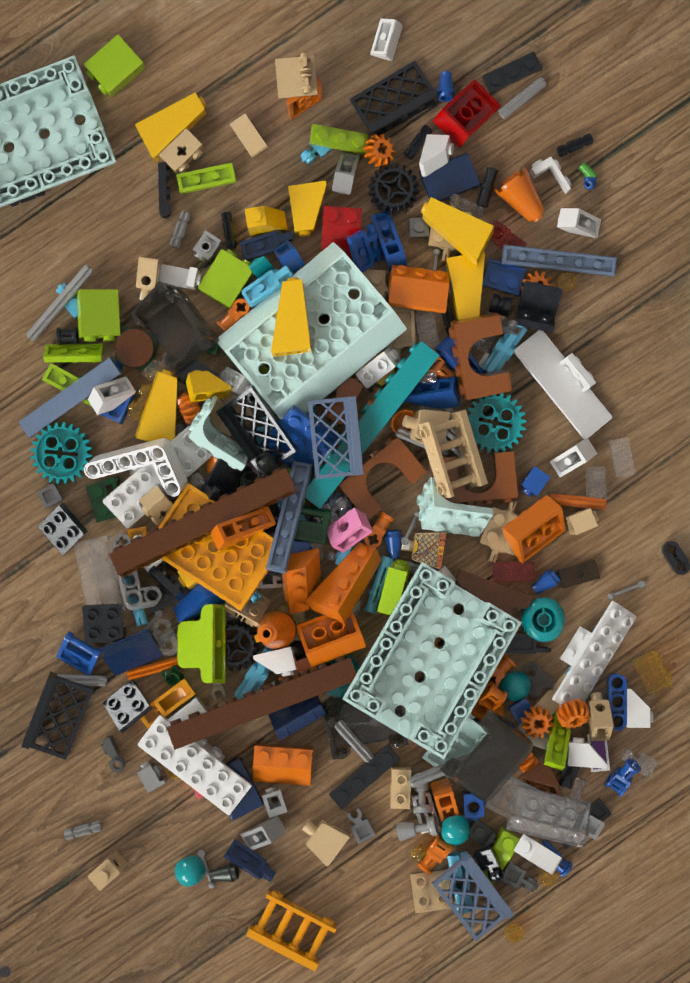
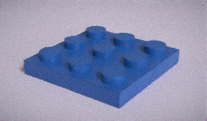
(298, 428)

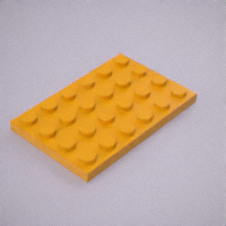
(227, 572)

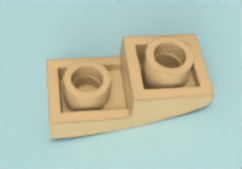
(248, 135)

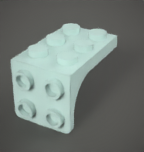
(210, 438)
(449, 517)
(466, 742)

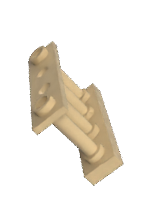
(468, 449)

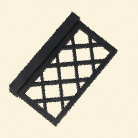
(405, 111)
(247, 437)
(44, 706)

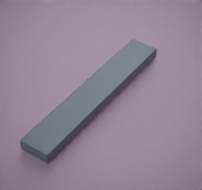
(558, 260)
(69, 397)
(289, 519)

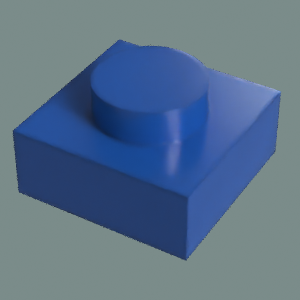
(518, 708)

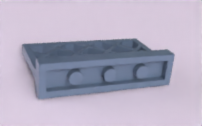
(351, 432)
(485, 886)

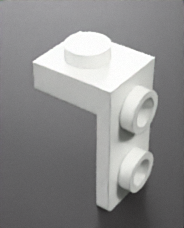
(542, 166)
(180, 276)
(378, 367)
(237, 381)

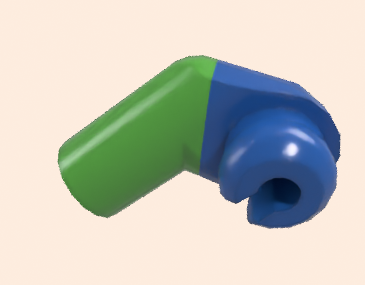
(590, 176)

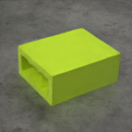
(114, 66)
(226, 278)
(98, 314)
(394, 585)

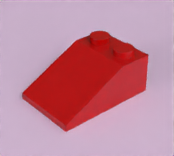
(466, 113)
(338, 225)

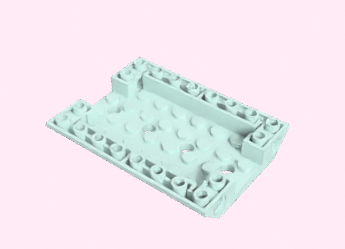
(48, 101)
(339, 349)
(452, 674)

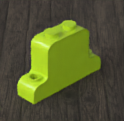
(203, 644)

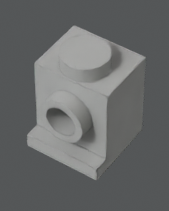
(214, 246)
(151, 776)
(274, 809)

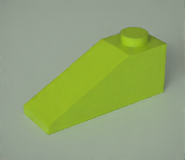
(504, 847)

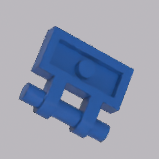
(360, 248)

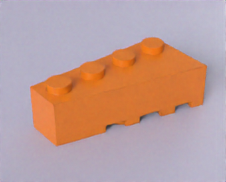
(346, 583)

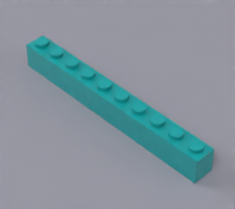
(375, 417)

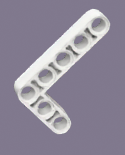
(102, 466)

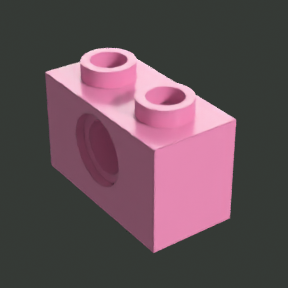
(349, 530)

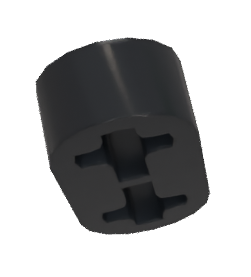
(678, 555)

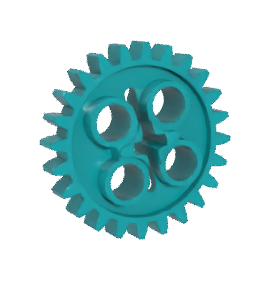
(499, 405)
(59, 469)

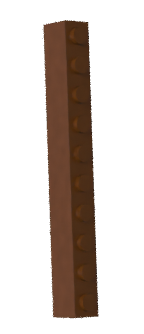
(199, 524)
(262, 703)

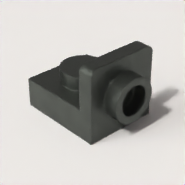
(482, 834)

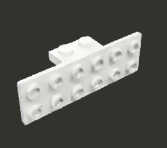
(564, 382)
(125, 498)
(592, 652)
(196, 765)

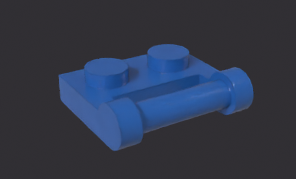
(75, 656)

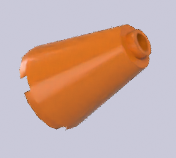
(521, 195)
(276, 630)

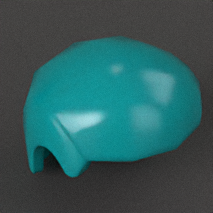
(516, 685)
(455, 830)
(190, 871)

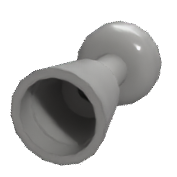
(421, 807)
(409, 829)

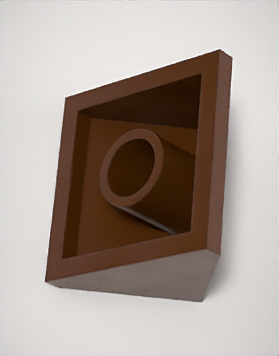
(542, 778)

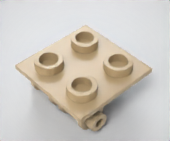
(296, 76)
(252, 612)
(425, 894)

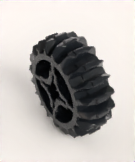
(399, 173)
(250, 652)

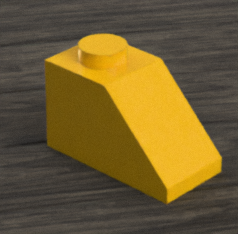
(206, 385)

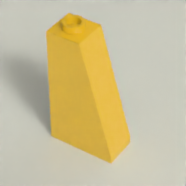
(170, 122)
(460, 229)
(465, 285)
(292, 323)
(160, 409)

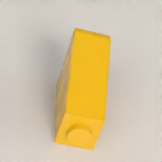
(306, 206)
(265, 220)

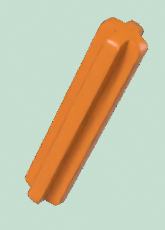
(579, 501)
(151, 668)

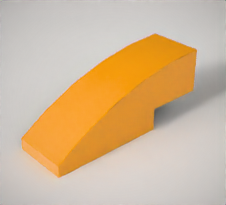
(168, 702)

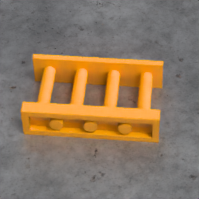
(292, 949)

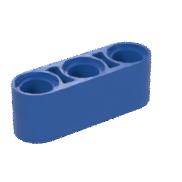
(620, 691)

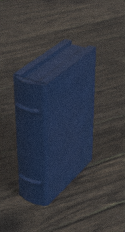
(452, 178)
(131, 652)
(296, 716)
(252, 799)

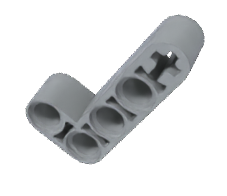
(135, 589)

